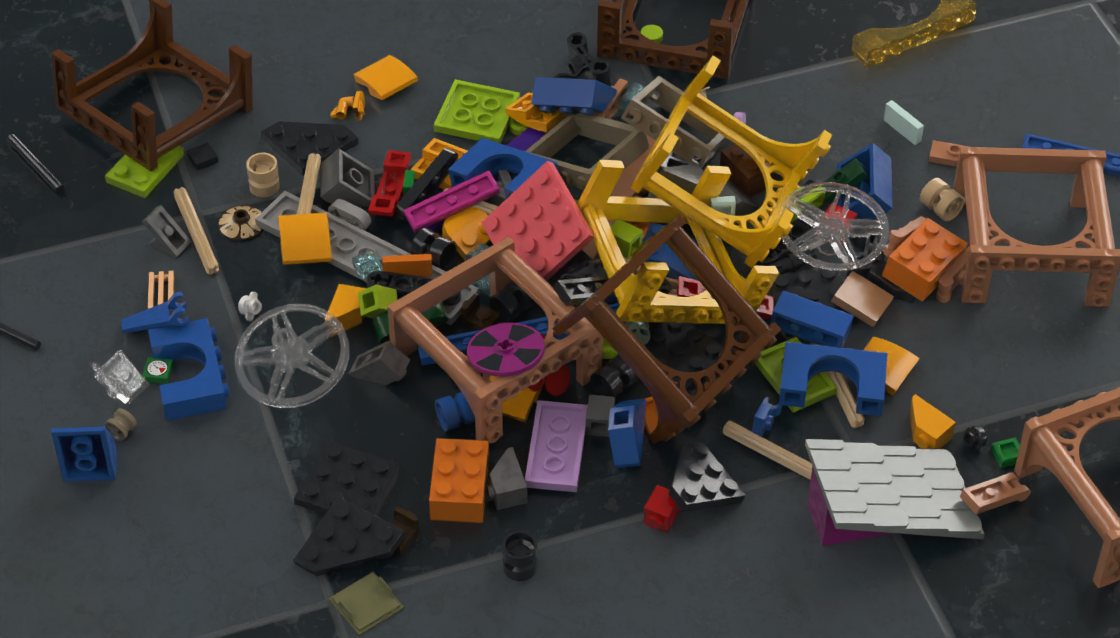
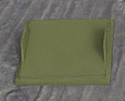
(366, 603)

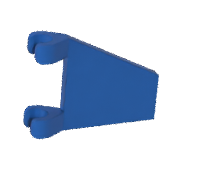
(157, 316)

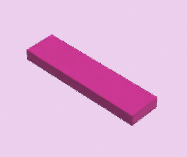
(451, 201)

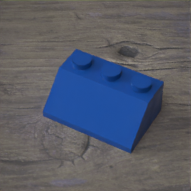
(571, 95)
(877, 184)

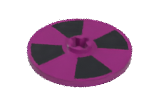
(505, 349)

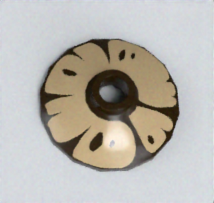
(239, 223)

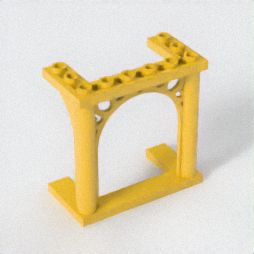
(783, 158)
(639, 293)

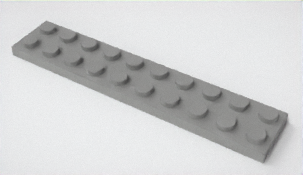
(348, 242)

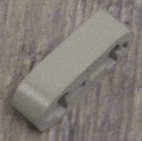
(350, 214)

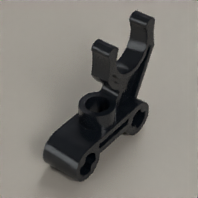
(582, 63)
(874, 270)

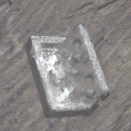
(121, 377)

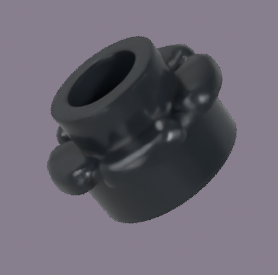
(975, 437)

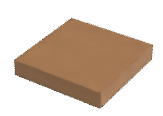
(862, 299)

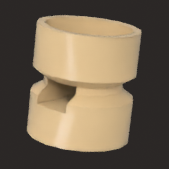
(263, 174)
(942, 199)

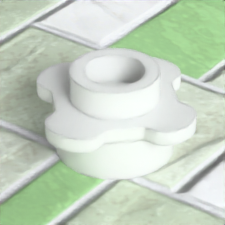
(249, 306)

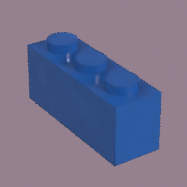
(811, 320)

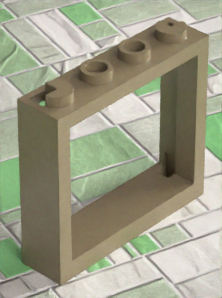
(652, 123)
(629, 142)

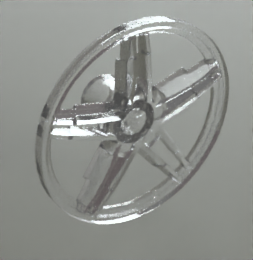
(834, 228)
(291, 353)

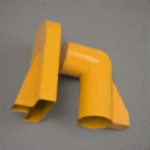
(356, 102)

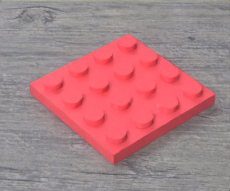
(541, 222)

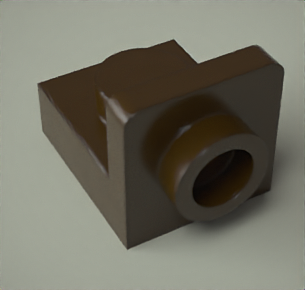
(476, 315)
(409, 524)

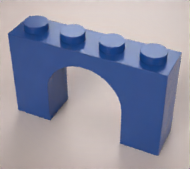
(493, 157)
(863, 367)
(203, 392)

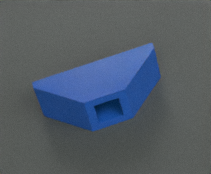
(627, 432)

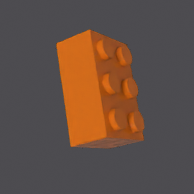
(923, 259)
(459, 480)

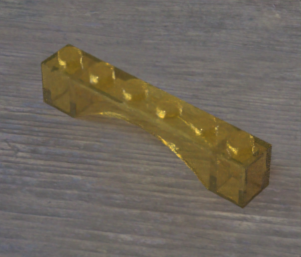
(882, 43)

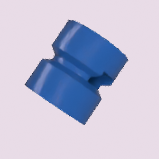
(454, 411)

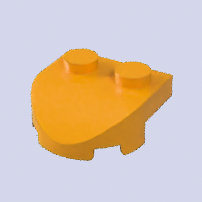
(466, 230)

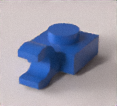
(765, 416)

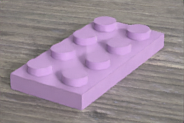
(556, 446)

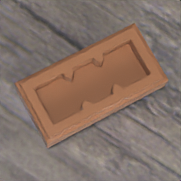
(944, 153)

